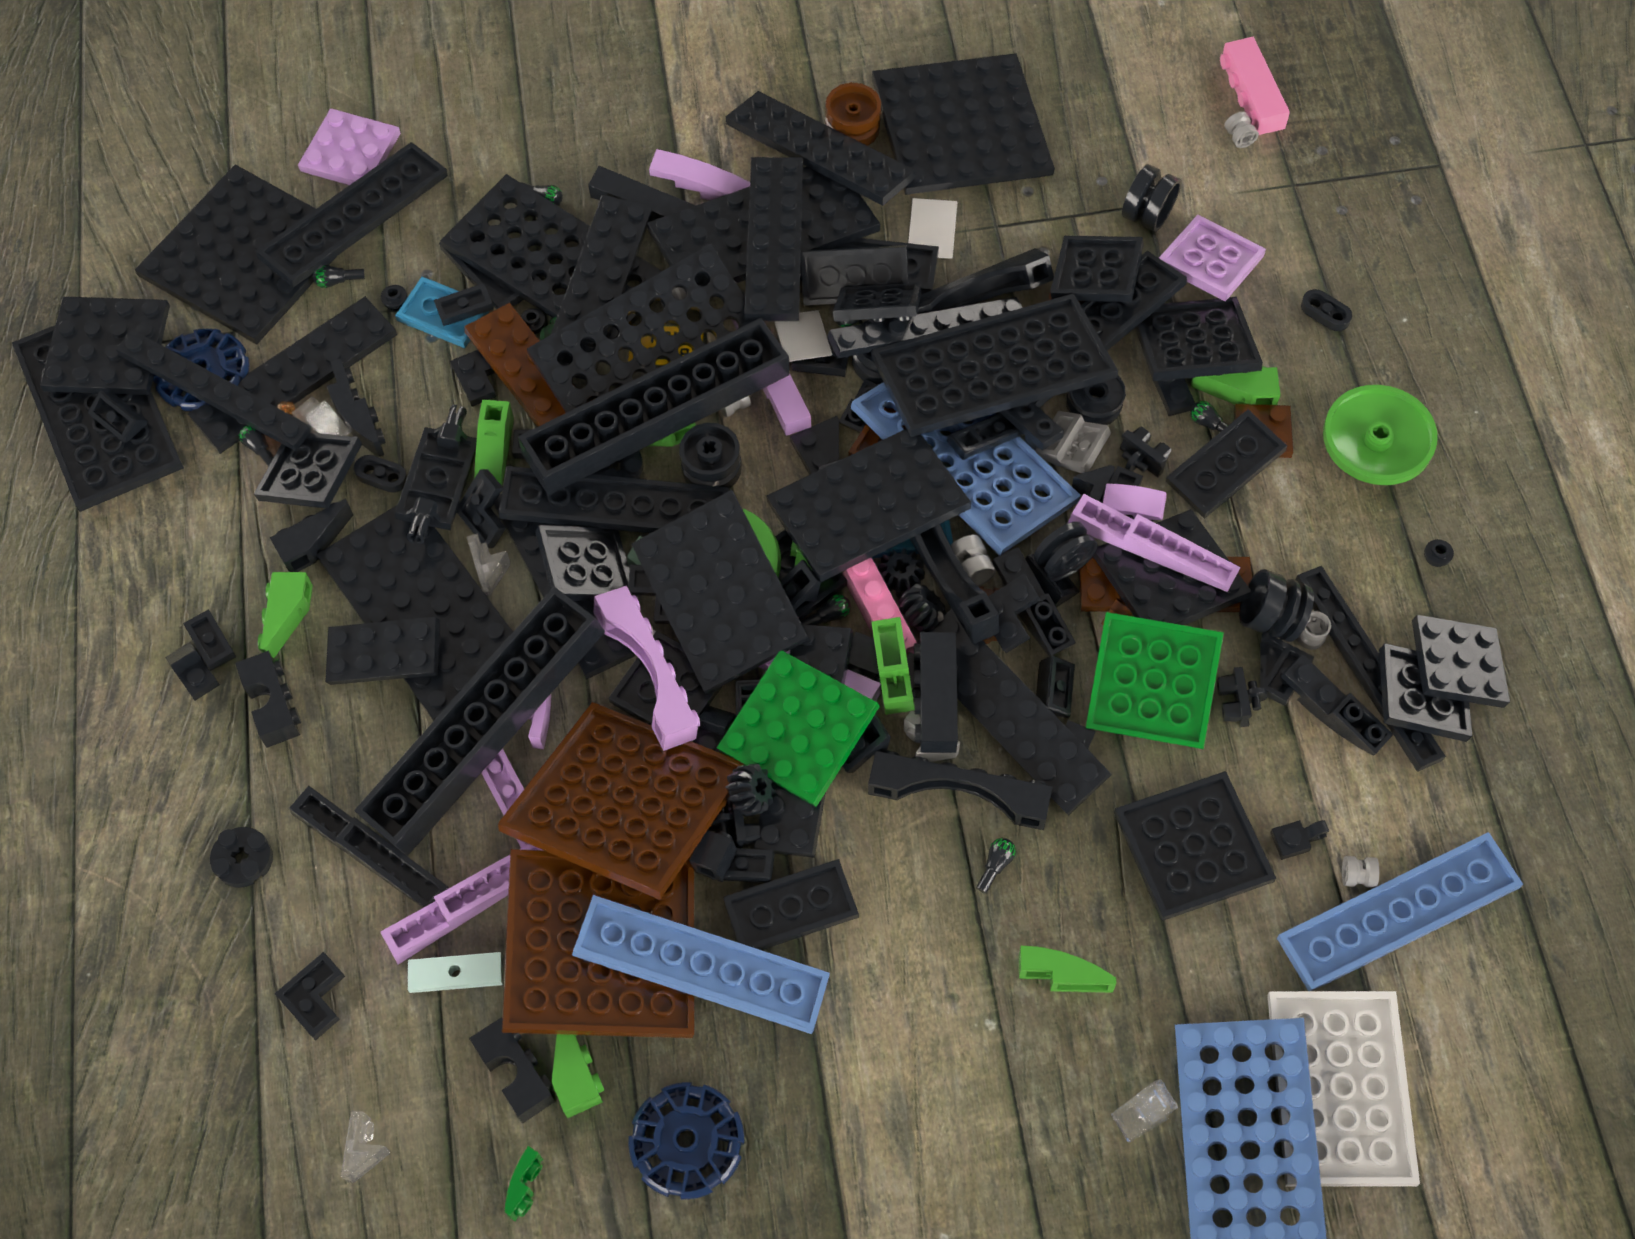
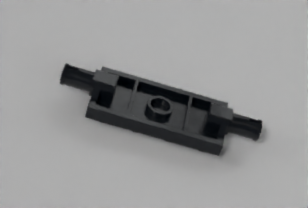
(437, 477)

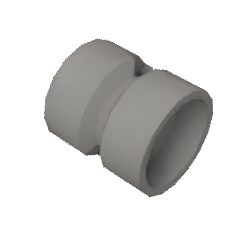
(973, 558)

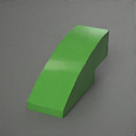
(892, 665)
(1064, 970)

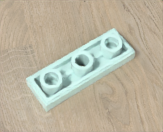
(437, 972)

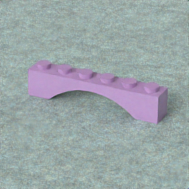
(621, 619)

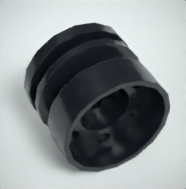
(1277, 606)

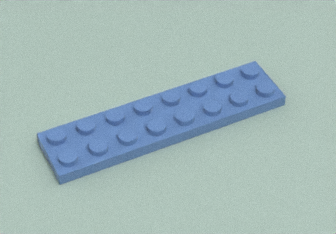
(1399, 911)
(701, 964)

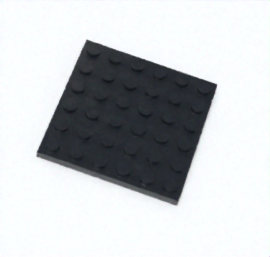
(963, 123)
(214, 260)

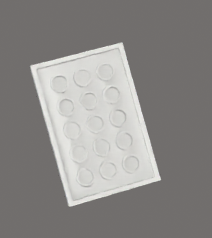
(1355, 1086)

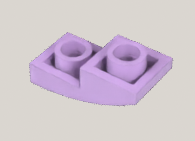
(1135, 500)

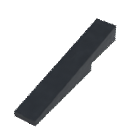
(619, 186)
(366, 847)

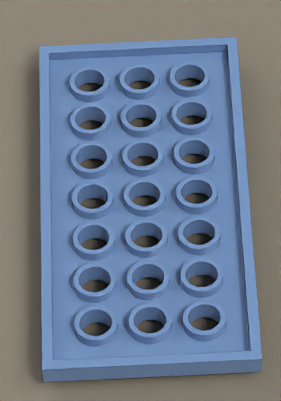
(983, 485)
(1299, 1131)

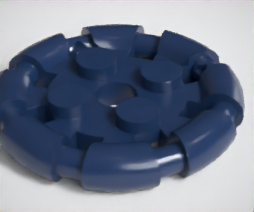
(205, 354)
(690, 1159)

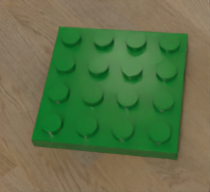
(1154, 680)
(799, 727)

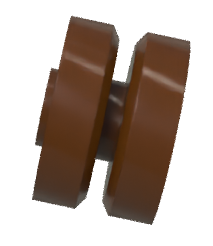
(854, 112)

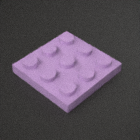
(348, 147)
(1212, 257)

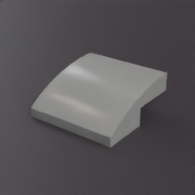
(1079, 444)

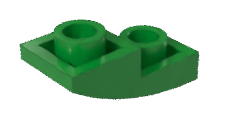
(519, 1195)

